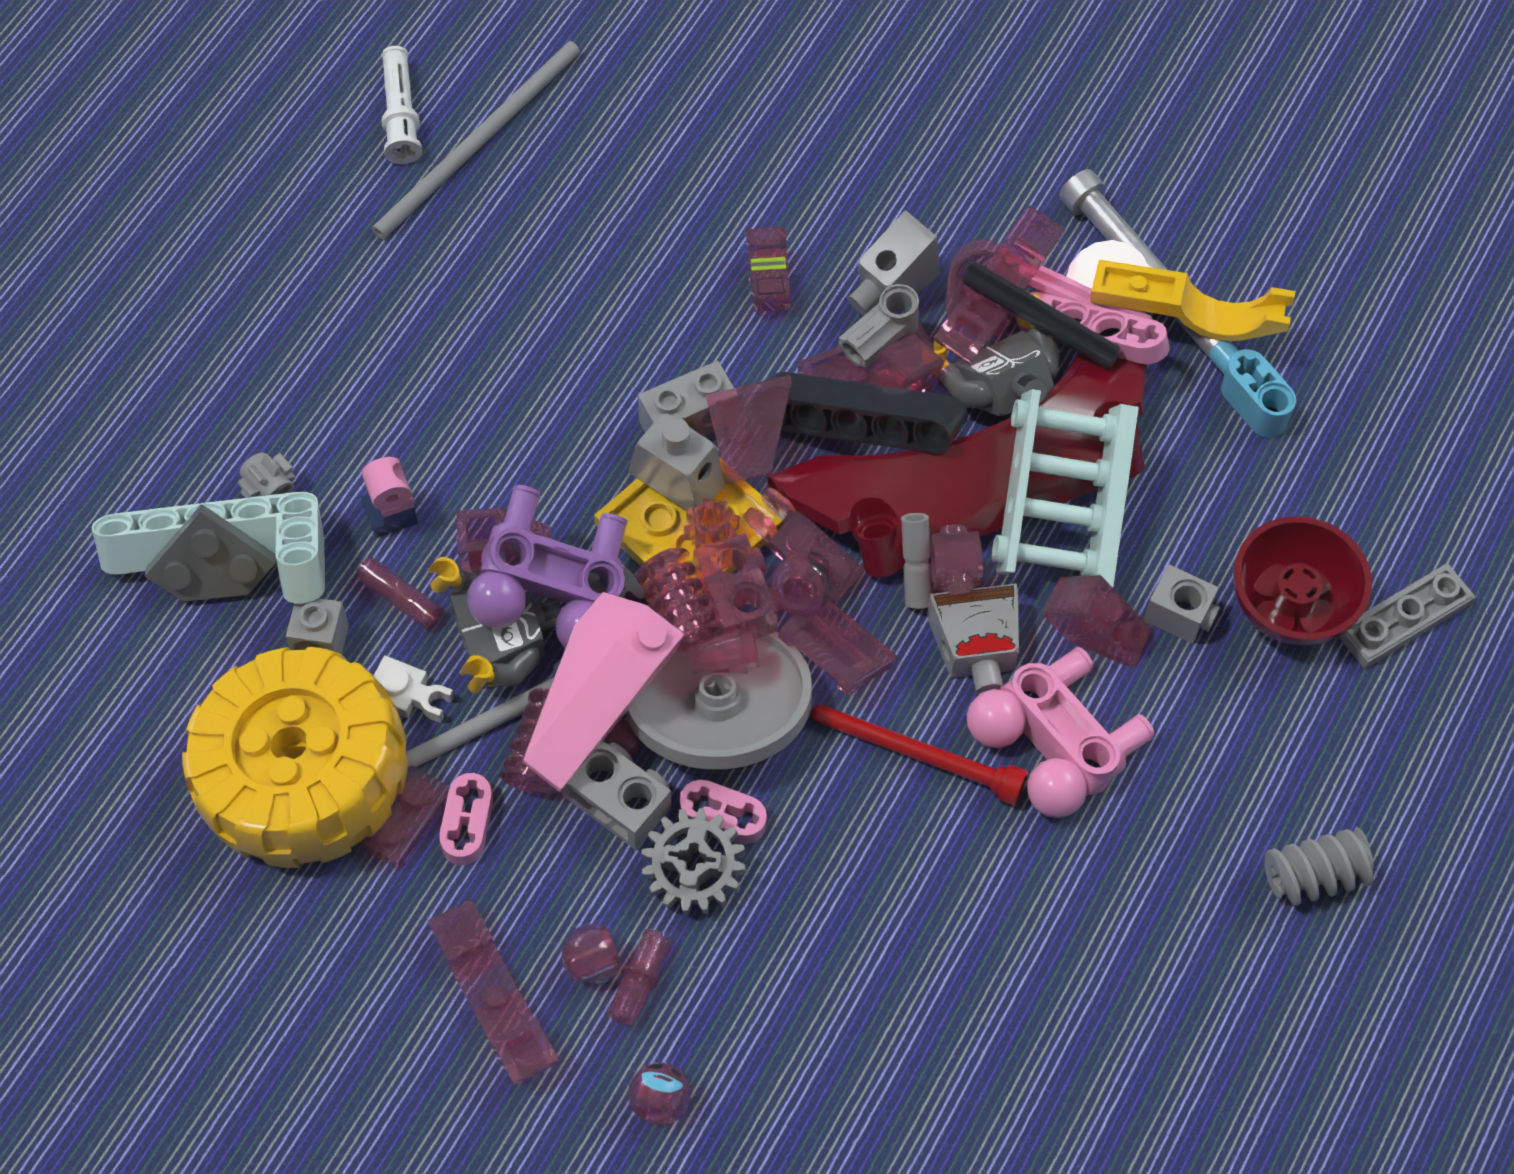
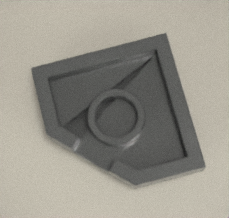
(210, 560)

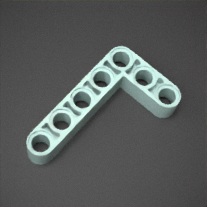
(281, 522)

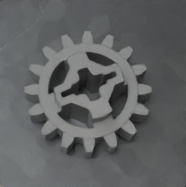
(690, 881)

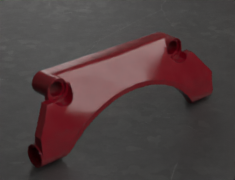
(965, 481)

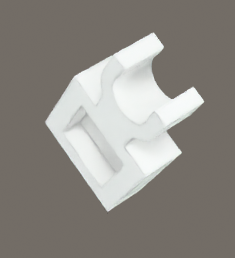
(409, 690)

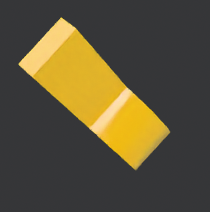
(1175, 295)

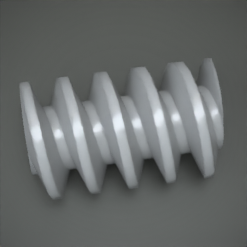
(1320, 864)

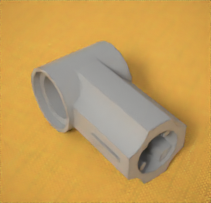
(880, 326)

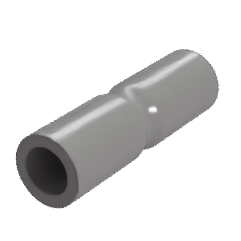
(916, 555)

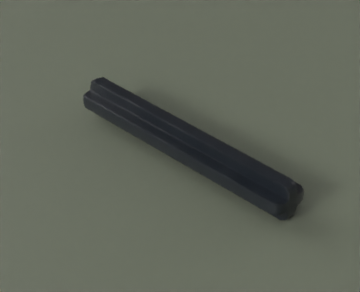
(1041, 315)

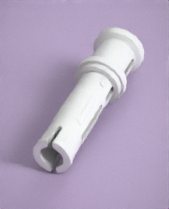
(399, 119)

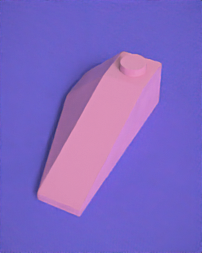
(601, 674)

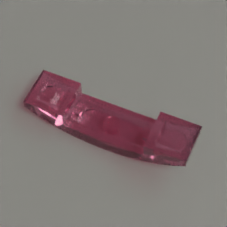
(1017, 261)
(492, 993)

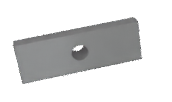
(1389, 627)

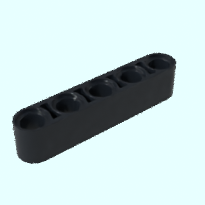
(872, 413)

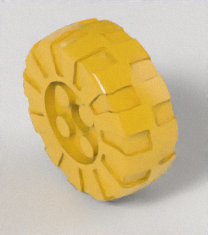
(295, 756)

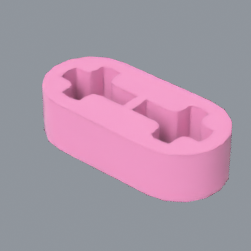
(726, 802)
(456, 816)

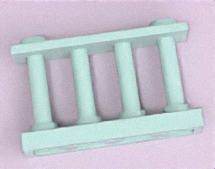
(1108, 473)

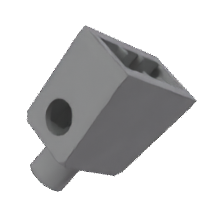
(901, 255)
(674, 458)

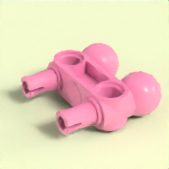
(1059, 730)

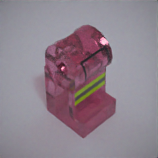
(768, 268)

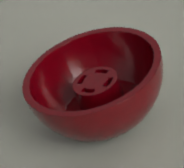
(1315, 567)

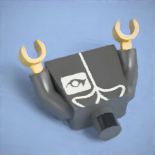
(1003, 371)
(494, 655)

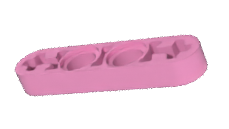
(1139, 337)

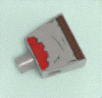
(977, 633)

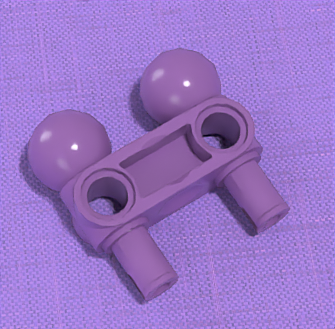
(543, 568)

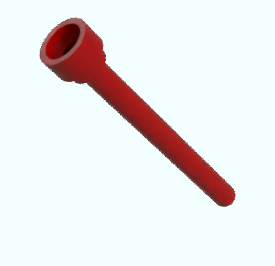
(1004, 782)

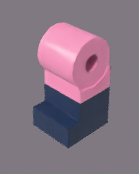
(389, 499)

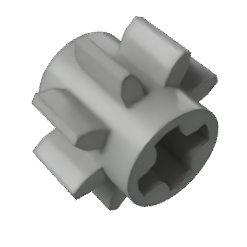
(266, 476)

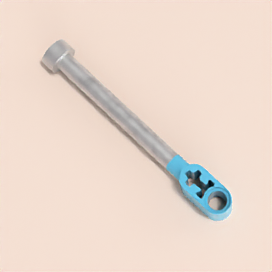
(1248, 378)

